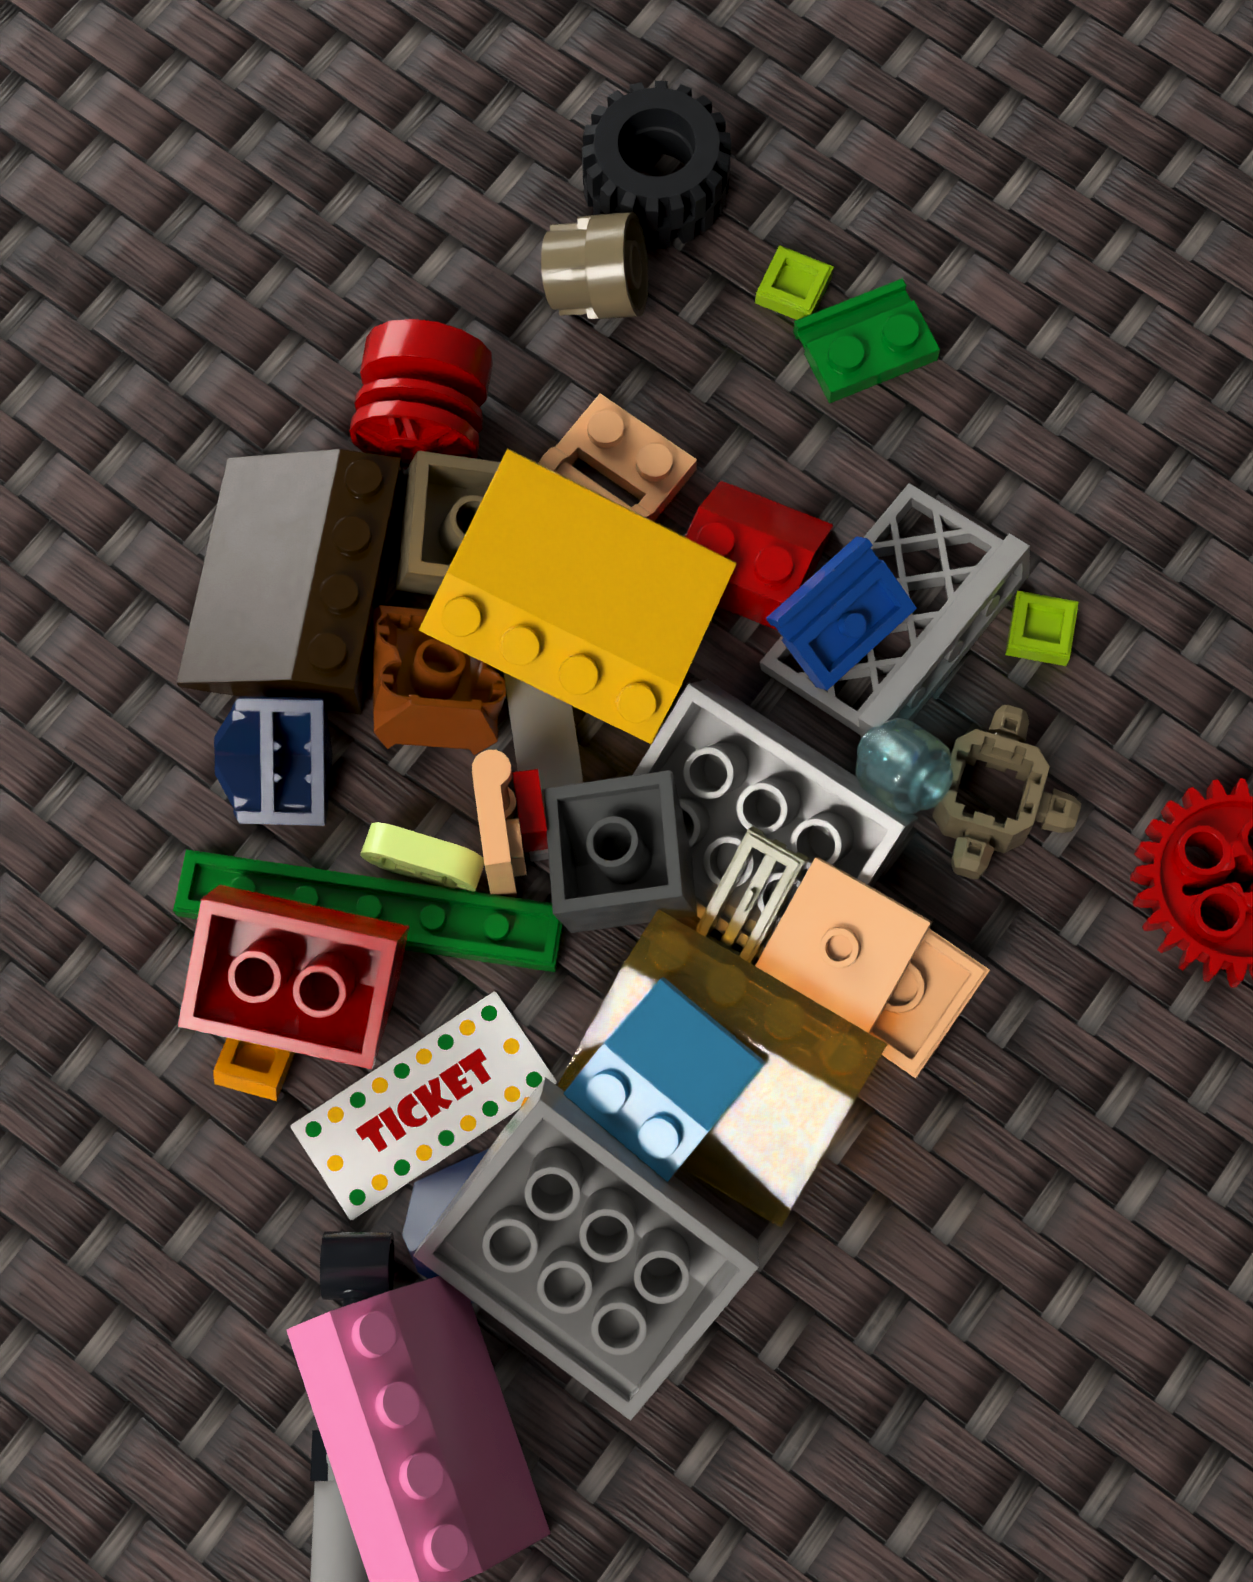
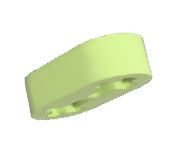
(422, 857)

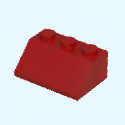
(292, 975)

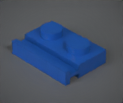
(841, 613)

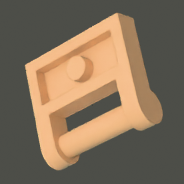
(624, 453)
(498, 829)

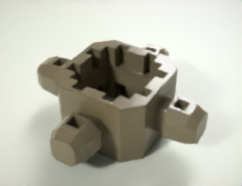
(1001, 749)

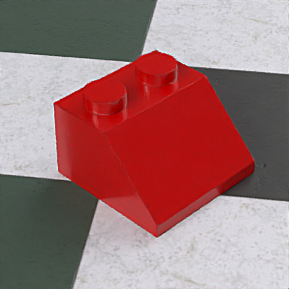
(768, 541)

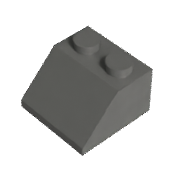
(618, 852)

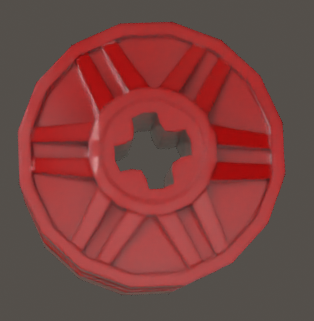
(421, 390)

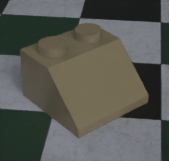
(436, 513)

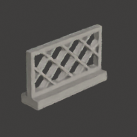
(947, 632)

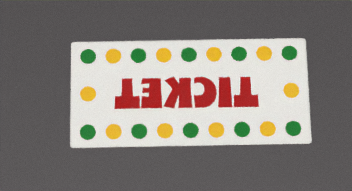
(421, 1105)

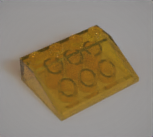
(796, 1102)

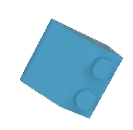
(664, 1078)

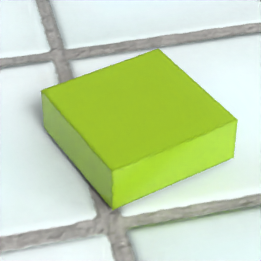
(793, 284)
(1041, 628)

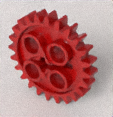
(1222, 830)

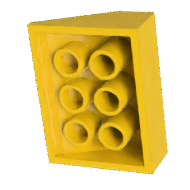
(578, 596)

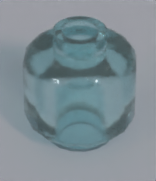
(904, 766)

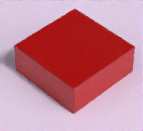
(530, 810)

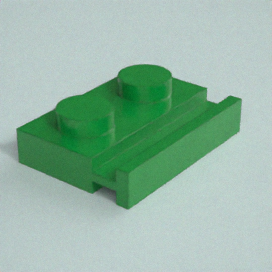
(866, 341)

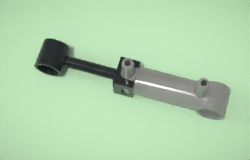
(350, 1270)

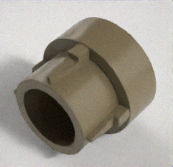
(596, 266)

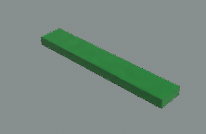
(438, 918)

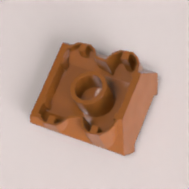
(429, 689)

